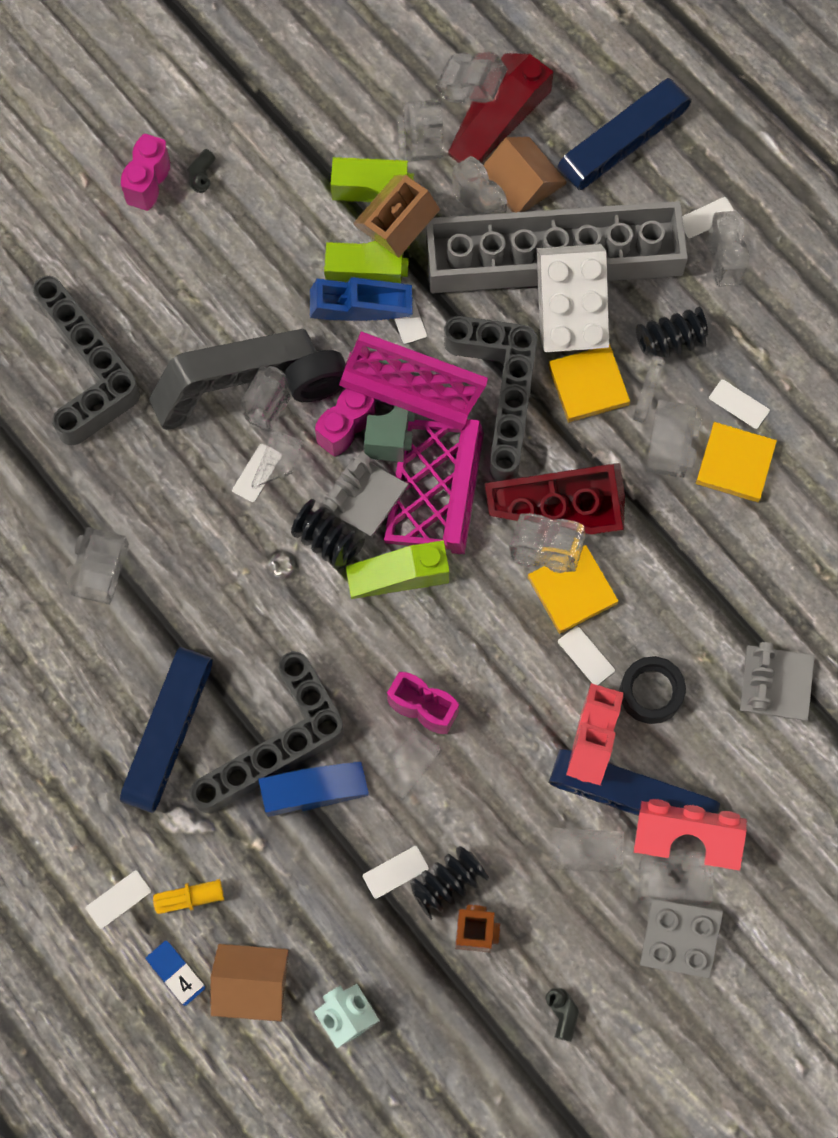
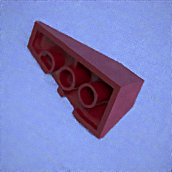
(490, 122)
(581, 495)

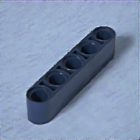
(624, 134)
(166, 730)
(625, 788)

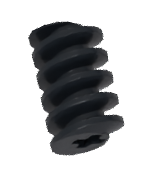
(673, 333)
(325, 536)
(447, 880)

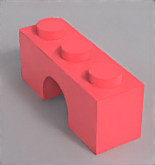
(595, 734)
(721, 833)

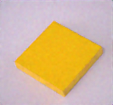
(588, 383)
(736, 462)
(573, 595)

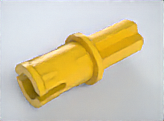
(188, 897)

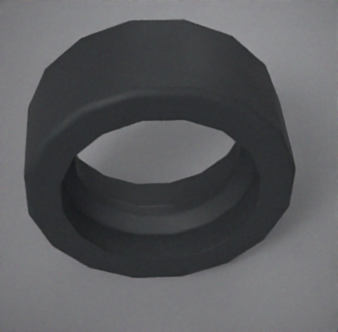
(316, 376)
(662, 666)

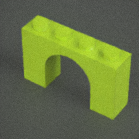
(362, 181)

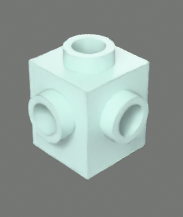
(346, 1014)

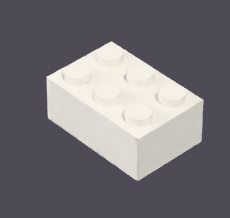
(573, 297)

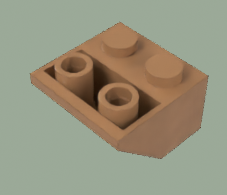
(398, 214)

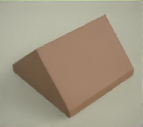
(523, 173)
(248, 982)

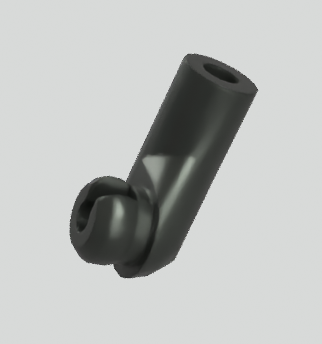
(197, 171)
(565, 1010)

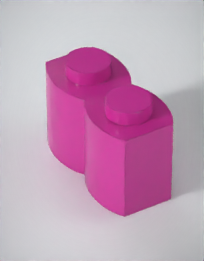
(145, 172)
(340, 423)
(431, 706)

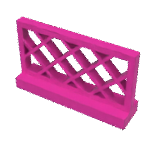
(400, 388)
(461, 492)

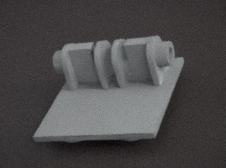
(363, 495)
(777, 682)
(681, 937)

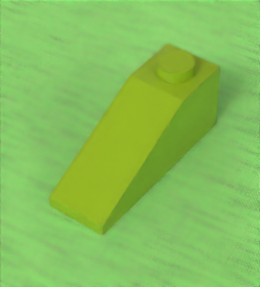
(399, 570)

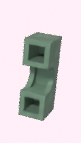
(387, 434)

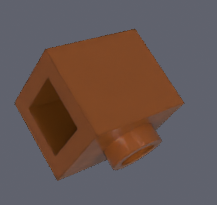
(476, 929)

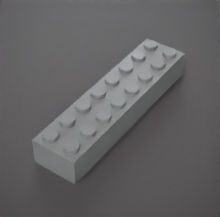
(502, 247)

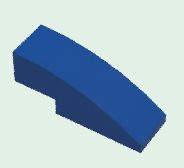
(360, 300)
(313, 788)

